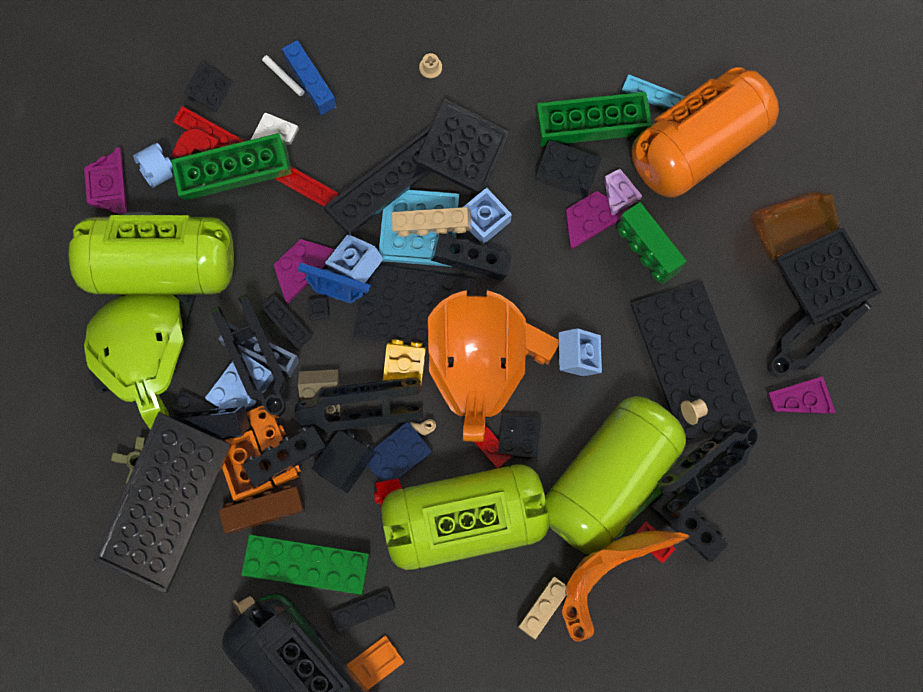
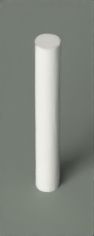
(288, 80)

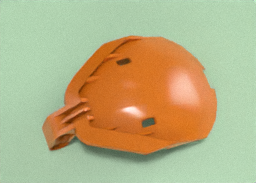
(477, 335)
(598, 564)

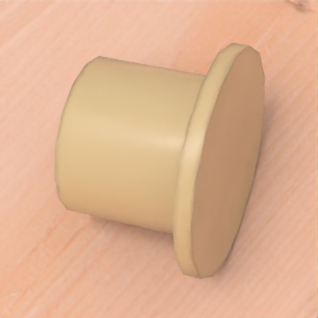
(430, 66)
(693, 410)
(243, 605)

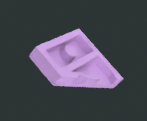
(620, 191)

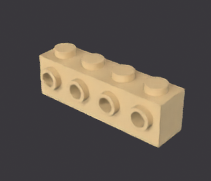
(431, 221)

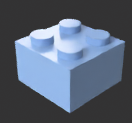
(487, 216)
(354, 259)
(580, 352)

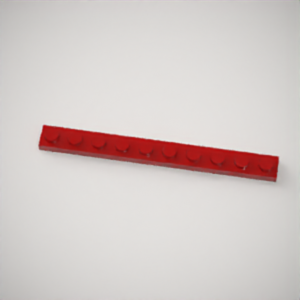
(297, 181)

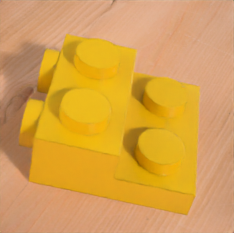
(404, 360)

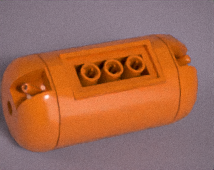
(704, 131)

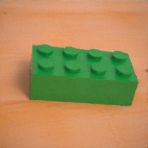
(650, 243)

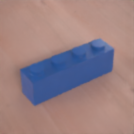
(309, 77)

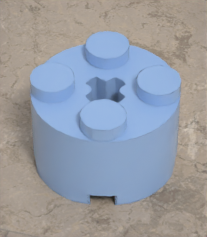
(153, 165)

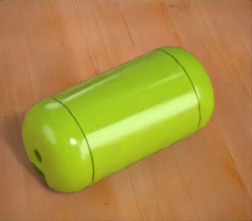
(151, 255)
(614, 474)
(464, 517)

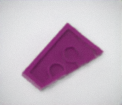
(803, 398)

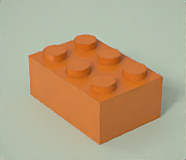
(242, 449)

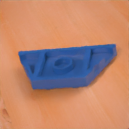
(333, 285)

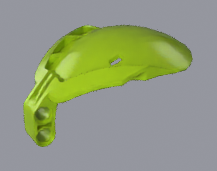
(137, 362)

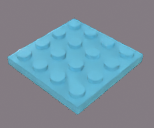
(414, 248)

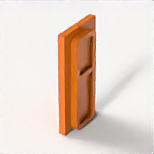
(376, 662)

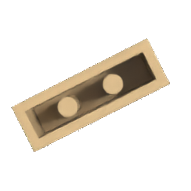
(543, 608)

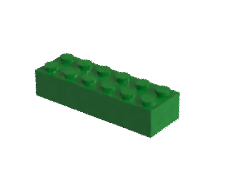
(593, 118)
(231, 166)
(306, 565)

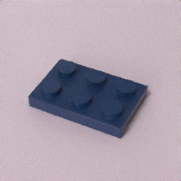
(398, 454)

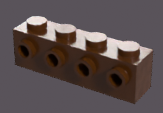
(261, 510)

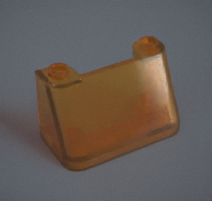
(795, 222)

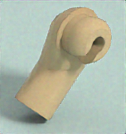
(425, 427)

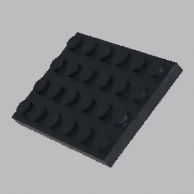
(402, 302)

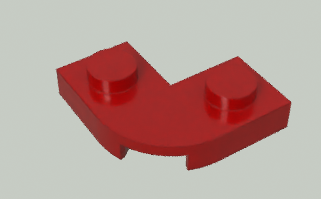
(192, 141)

